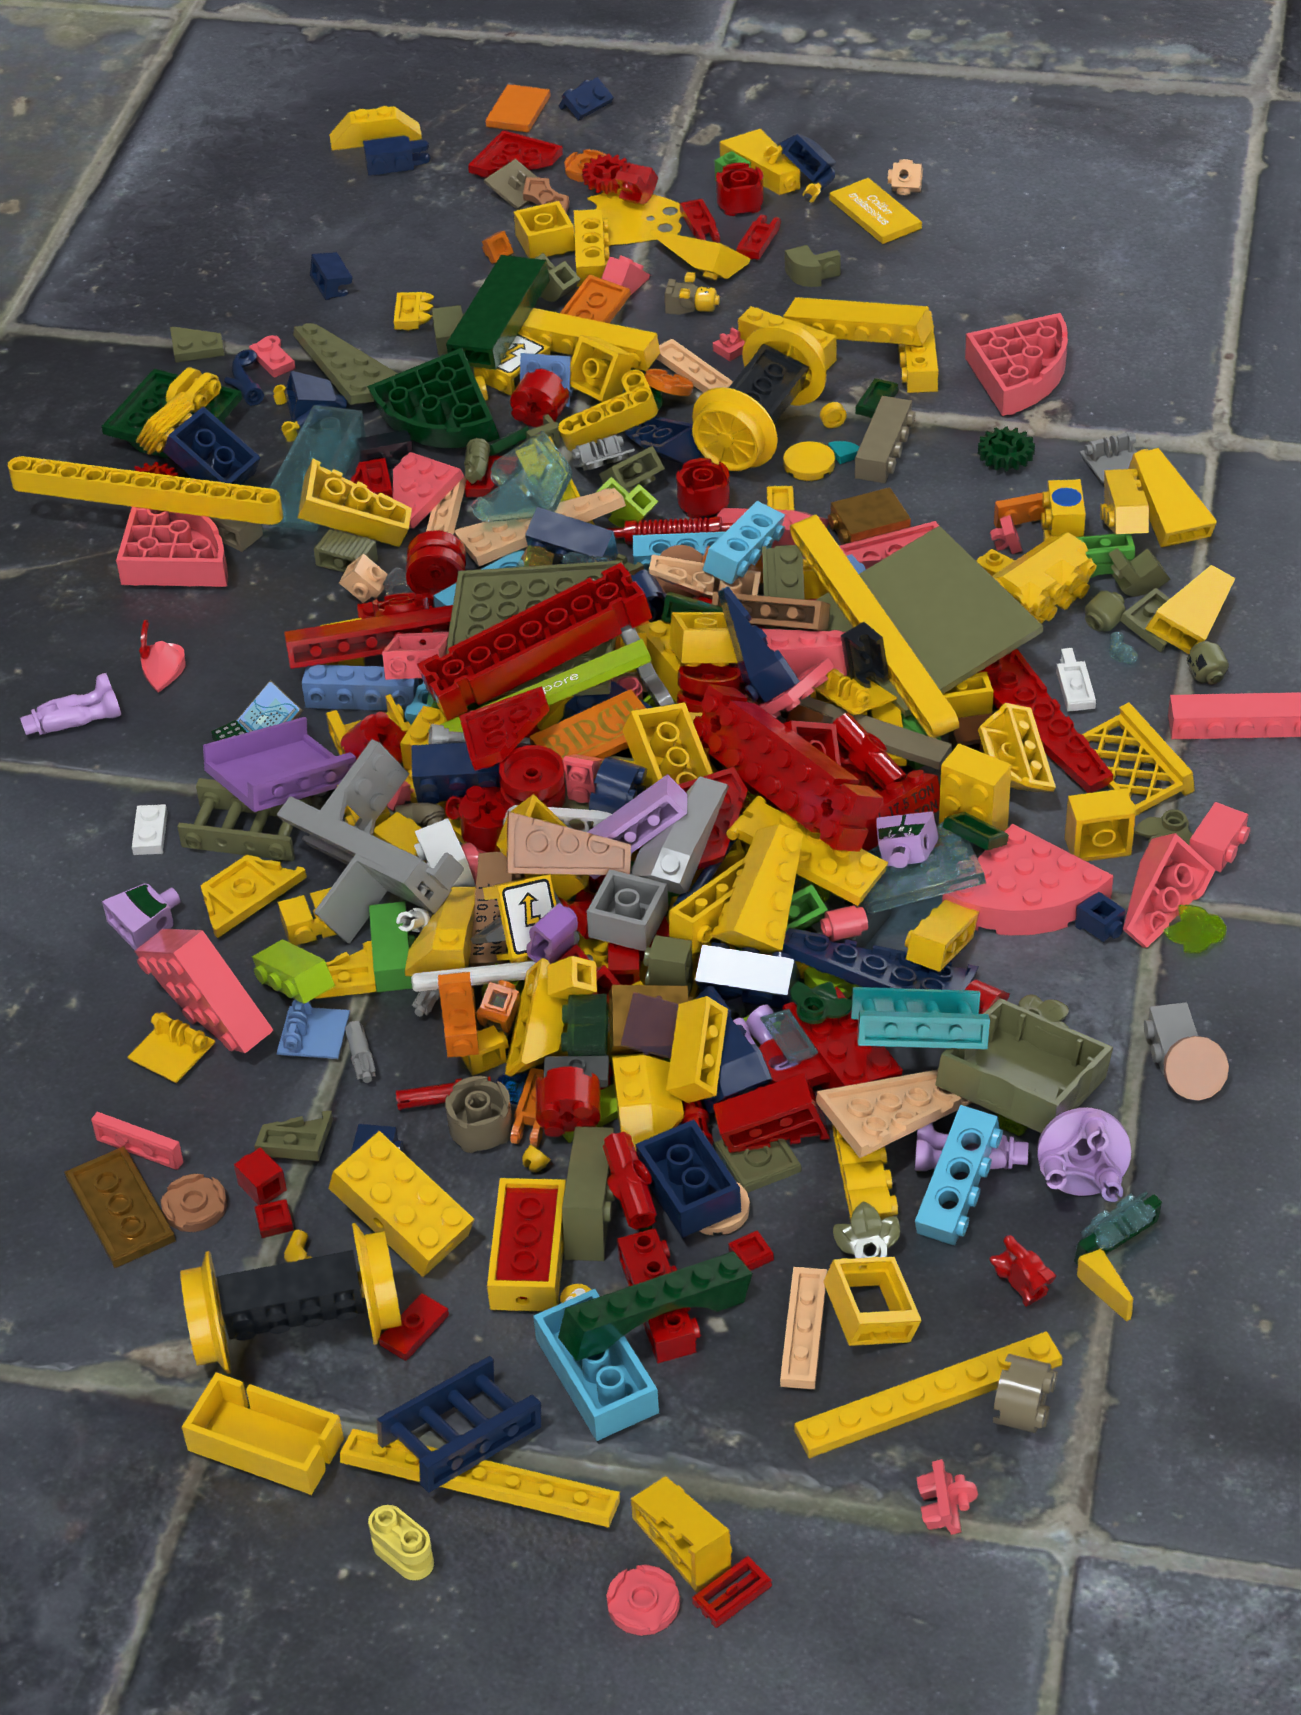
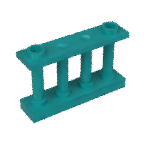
(919, 1018)

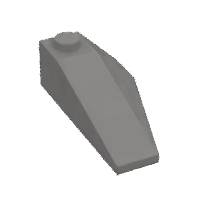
(677, 850)

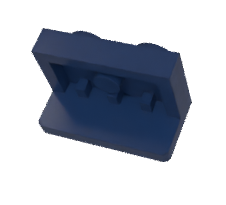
(586, 98)

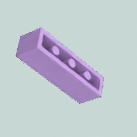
(645, 815)

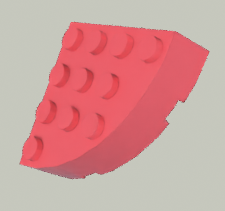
(1019, 360)
(171, 550)
(1030, 886)
(204, 986)

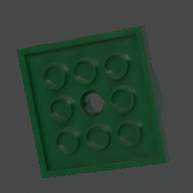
(149, 398)

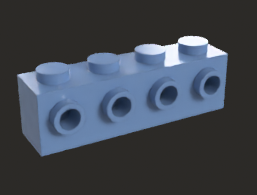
(352, 688)

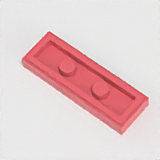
(137, 1140)

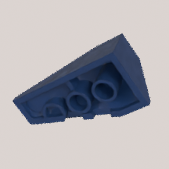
(668, 437)
(761, 668)
(741, 1062)

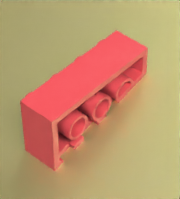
(806, 648)

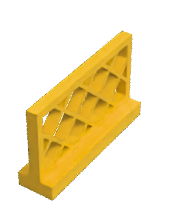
(1155, 751)

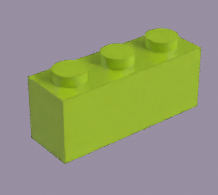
(292, 971)

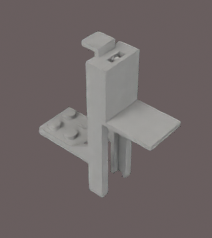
(371, 862)

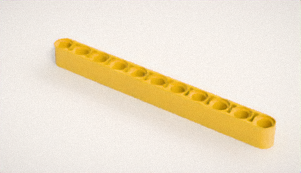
(146, 490)
(860, 605)

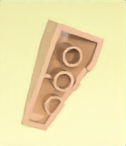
(691, 577)

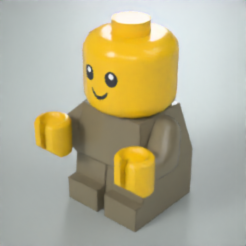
(687, 297)

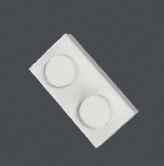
(149, 829)

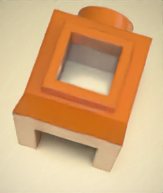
(499, 1004)

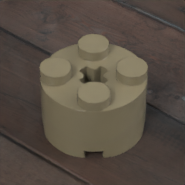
(479, 1114)
(1023, 1394)

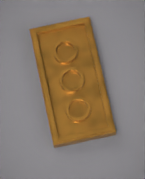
(119, 1207)

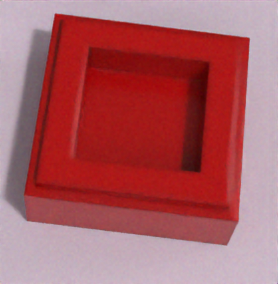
(273, 1218)
(752, 1250)

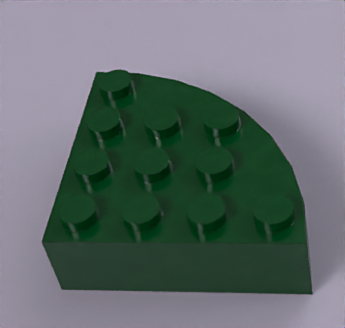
(436, 403)

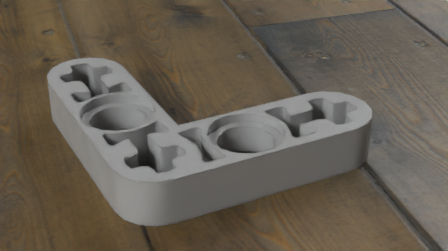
(647, 673)

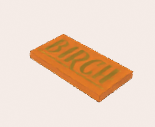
(593, 731)

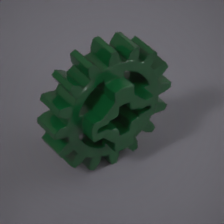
(1006, 448)

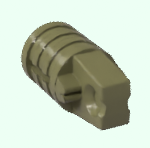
(476, 459)

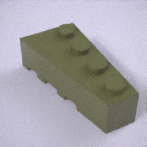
(587, 1196)

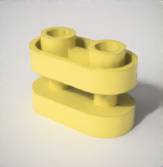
(401, 1542)

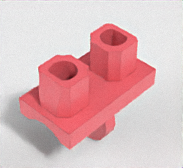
(948, 1494)

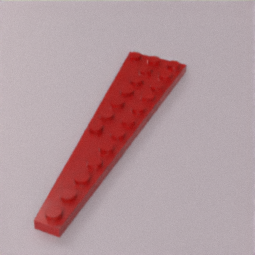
(1019, 685)

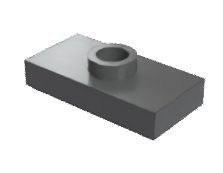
(590, 1064)

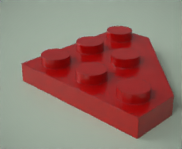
(511, 146)
(501, 726)
(728, 814)

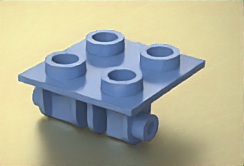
(555, 363)
(313, 1031)

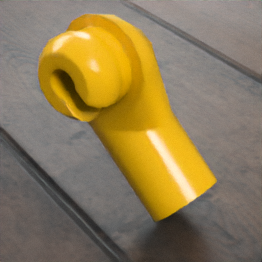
(295, 1247)

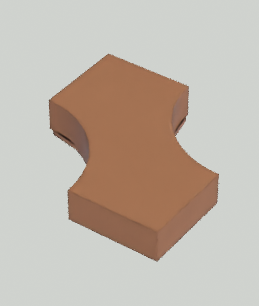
(540, 192)

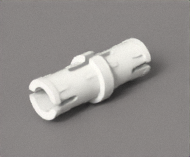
(414, 920)

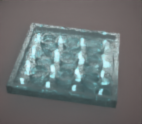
(947, 869)

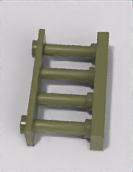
(226, 839)

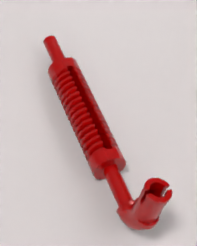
(633, 527)

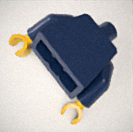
(809, 159)
(301, 394)

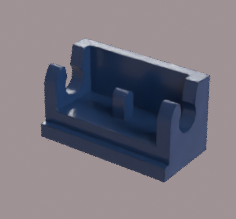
(329, 273)

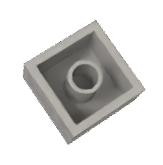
(627, 910)

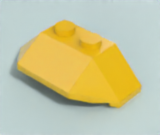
(371, 125)
(1014, 738)
(536, 1023)
(642, 1096)

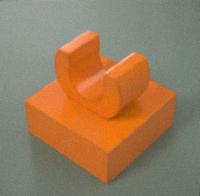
(496, 246)

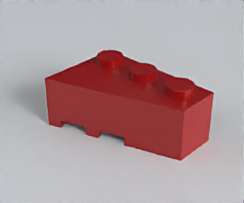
(769, 1114)

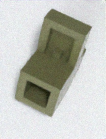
(810, 269)
(561, 281)
(1138, 575)

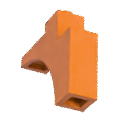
(459, 1014)

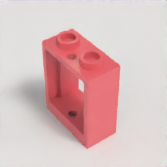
(406, 651)

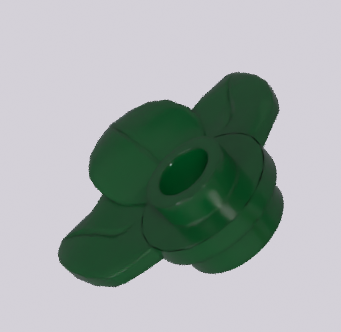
(819, 1002)

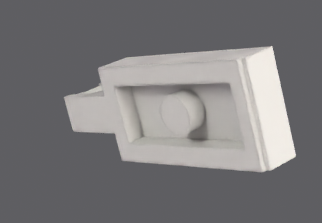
(1075, 682)

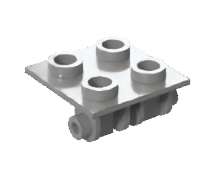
(609, 450)
(1109, 453)

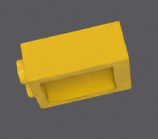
(872, 1327)

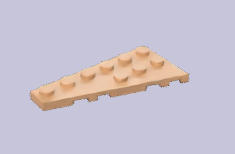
(497, 539)
(886, 1109)

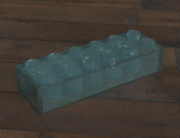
(327, 437)

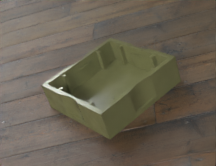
(1028, 1069)

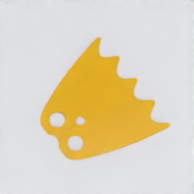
(628, 219)

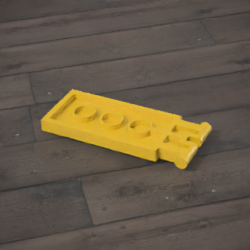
(840, 872)

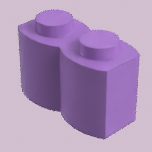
(552, 934)

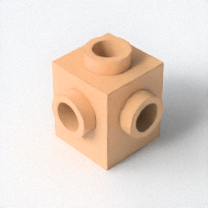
(910, 184)
(363, 579)

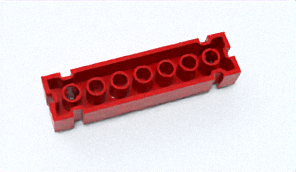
(534, 641)
(786, 768)

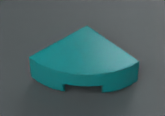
(844, 451)

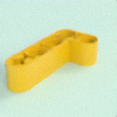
(612, 415)

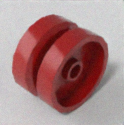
(434, 562)
(696, 680)
(530, 772)

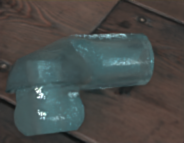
(1120, 651)

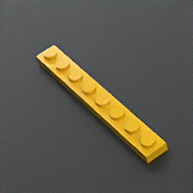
(918, 1397)
(490, 1481)

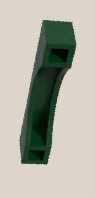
(602, 1321)

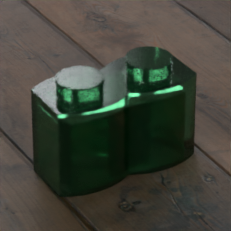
(586, 1025)

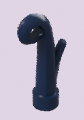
(250, 390)

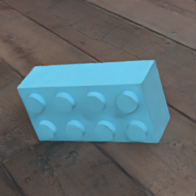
(607, 1387)

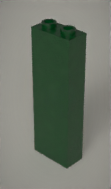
(499, 310)

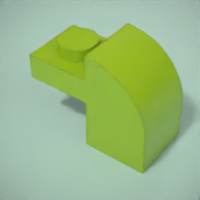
(638, 503)

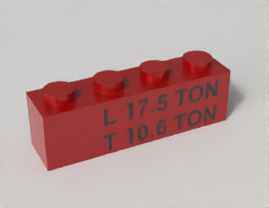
(911, 795)

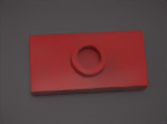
(417, 1325)

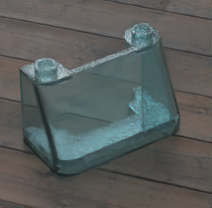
(526, 479)

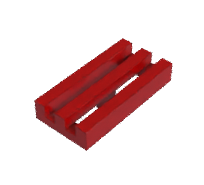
(739, 1602)

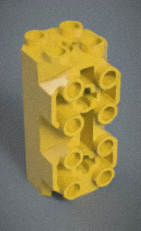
(1049, 576)

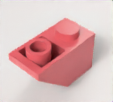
(625, 273)
(580, 776)

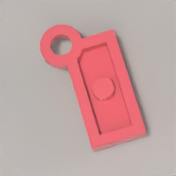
(272, 356)

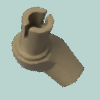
(422, 813)

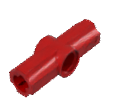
(867, 751)
(629, 1180)

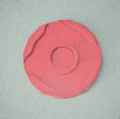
(643, 1600)

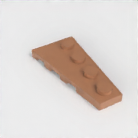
(554, 849)

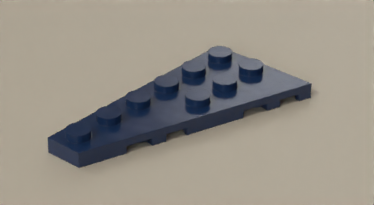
(871, 968)

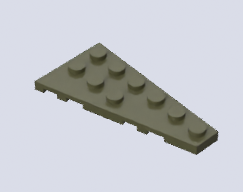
(342, 363)

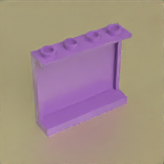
(275, 764)

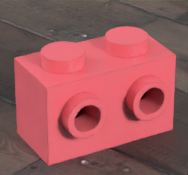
(1220, 835)

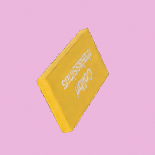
(875, 210)

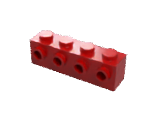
(646, 1258)

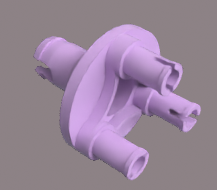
(1085, 1153)

